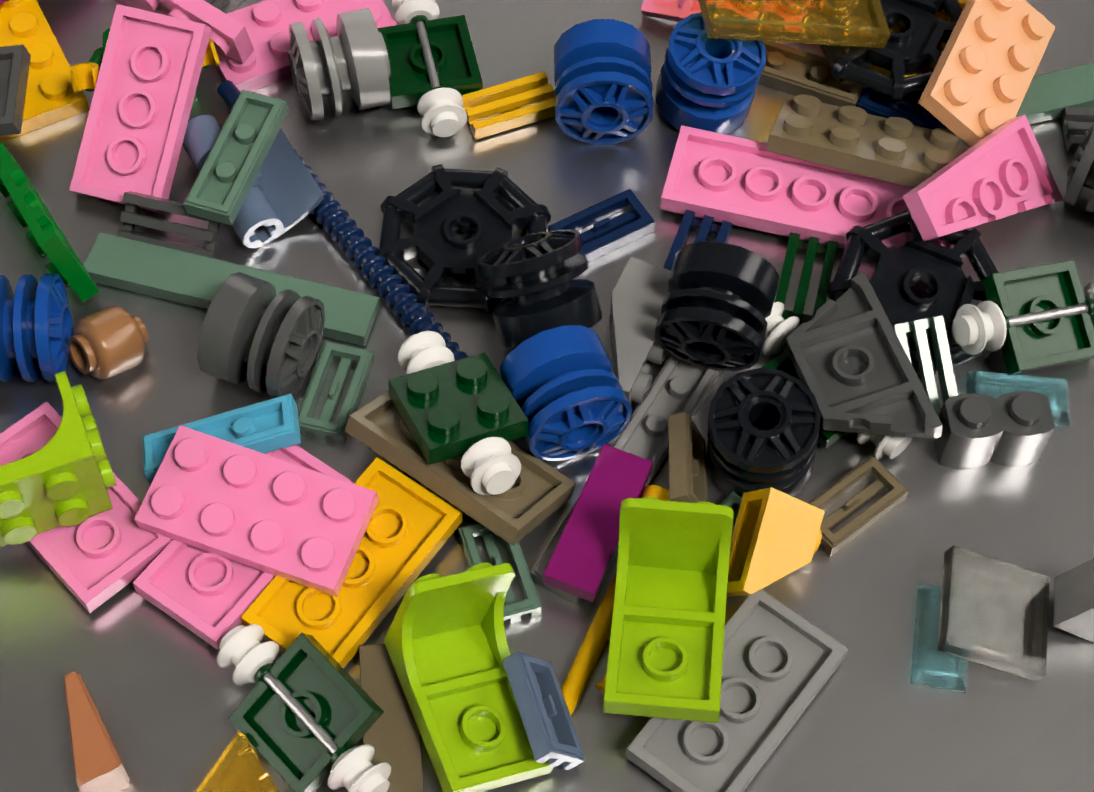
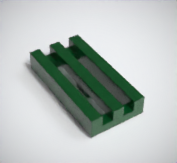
(811, 250)

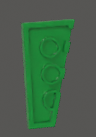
(44, 231)

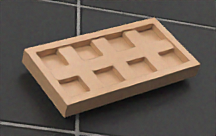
(986, 67)

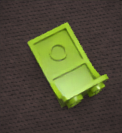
(61, 480)
(669, 610)
(451, 667)

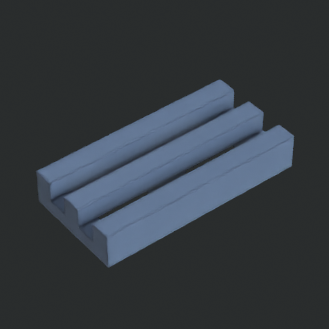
(543, 711)

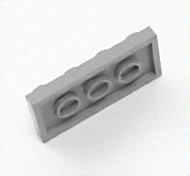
(769, 678)

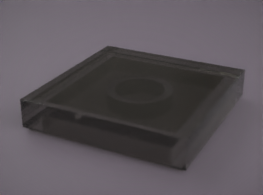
(994, 613)

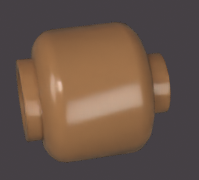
(108, 342)

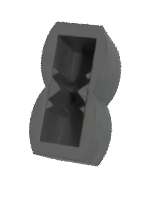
(992, 429)

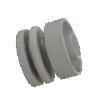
(338, 64)

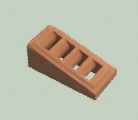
(94, 754)

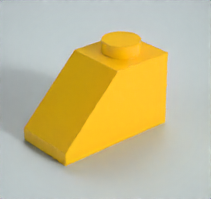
(771, 539)

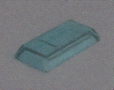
(998, 384)
(929, 665)

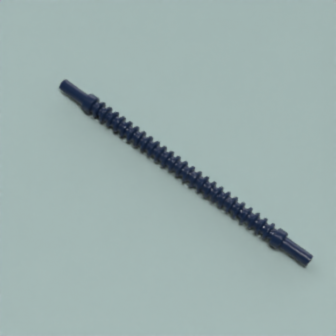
(360, 250)

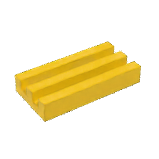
(507, 99)

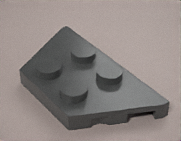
(861, 369)

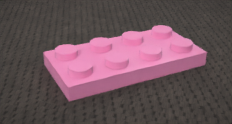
(269, 34)
(140, 106)
(257, 510)
(105, 549)
(207, 589)

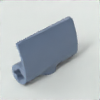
(280, 194)

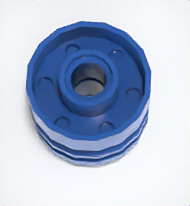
(708, 79)
(603, 82)
(34, 327)
(566, 392)

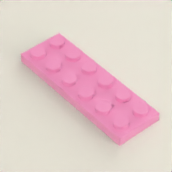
(773, 192)

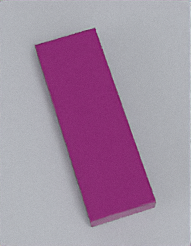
(593, 527)

